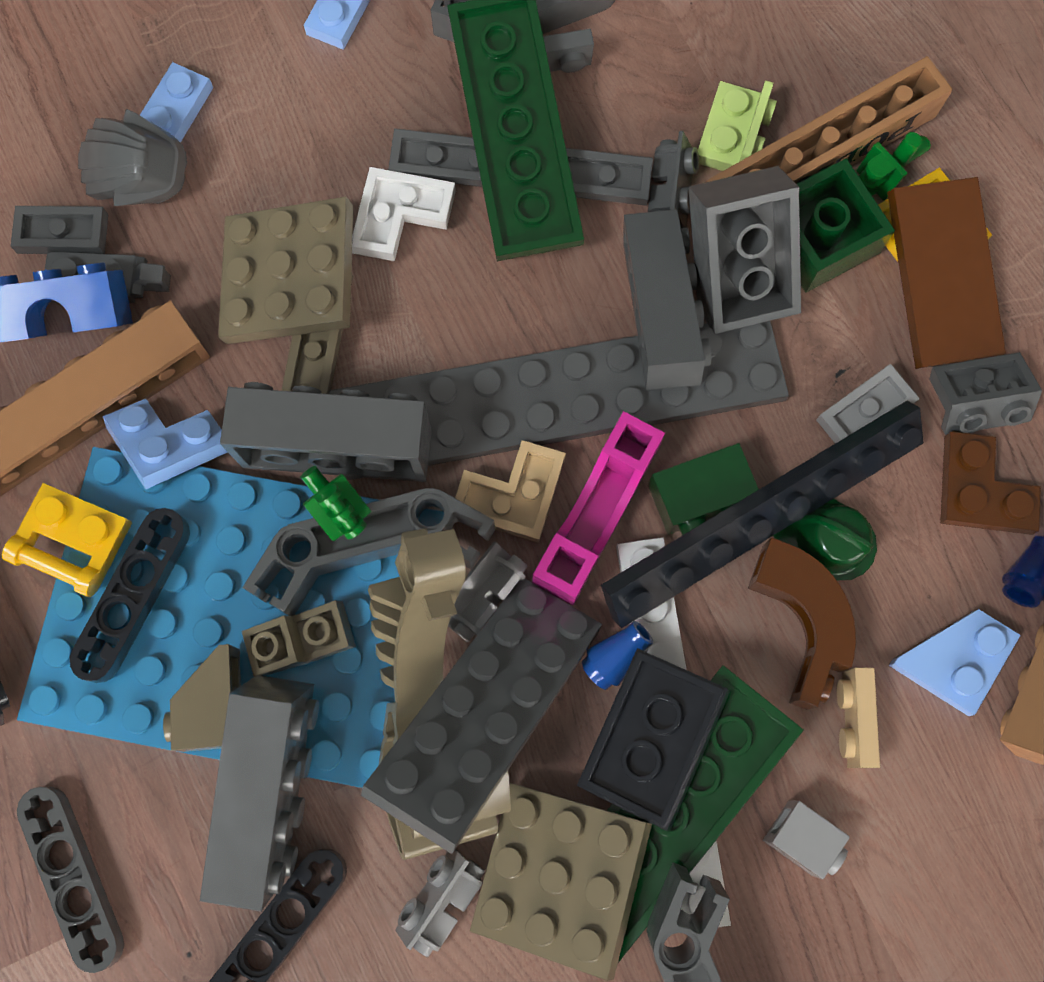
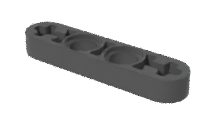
(60, 882)

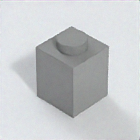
(808, 840)

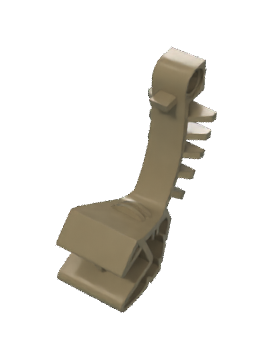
(414, 624)

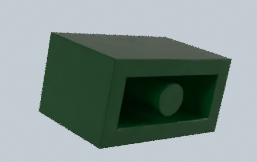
(701, 488)

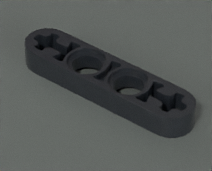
(138, 598)
(271, 929)

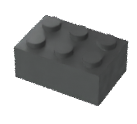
(747, 248)

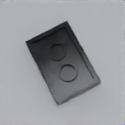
(653, 739)

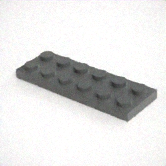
(481, 715)

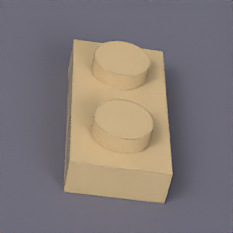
(860, 736)

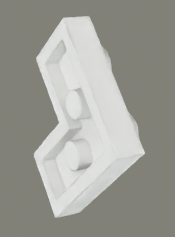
(394, 199)

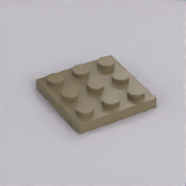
(286, 271)
(561, 881)

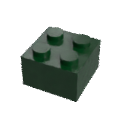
(837, 224)

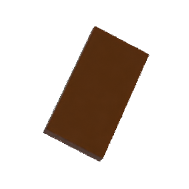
(946, 272)

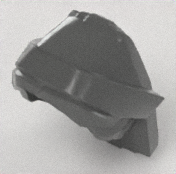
(131, 161)

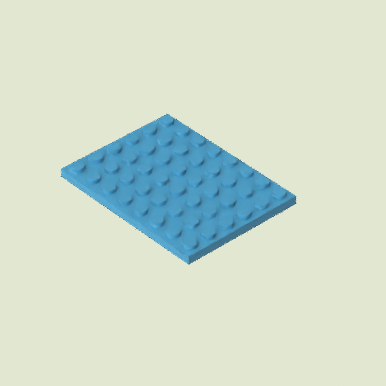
(204, 607)

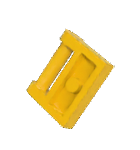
(74, 525)

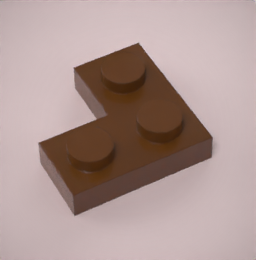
(973, 495)

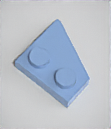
(960, 660)

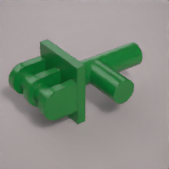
(884, 171)
(335, 505)

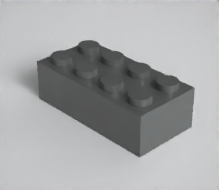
(327, 431)
(258, 792)

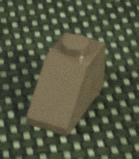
(201, 703)

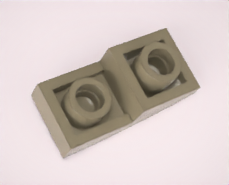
(298, 639)

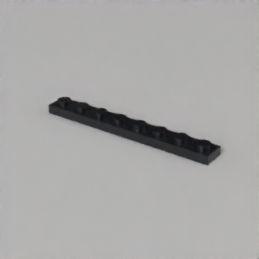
(762, 514)

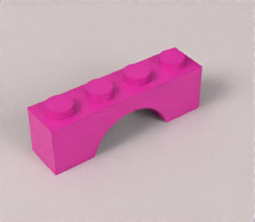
(598, 509)

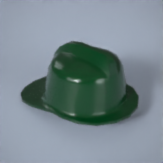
(836, 538)

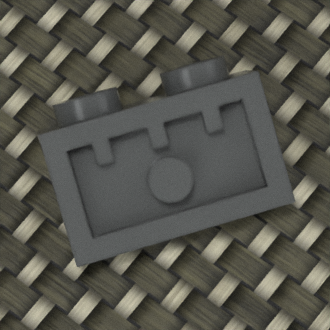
(986, 393)

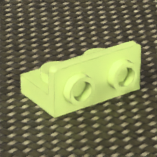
(735, 125)

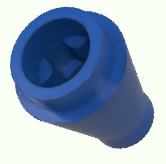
(610, 659)

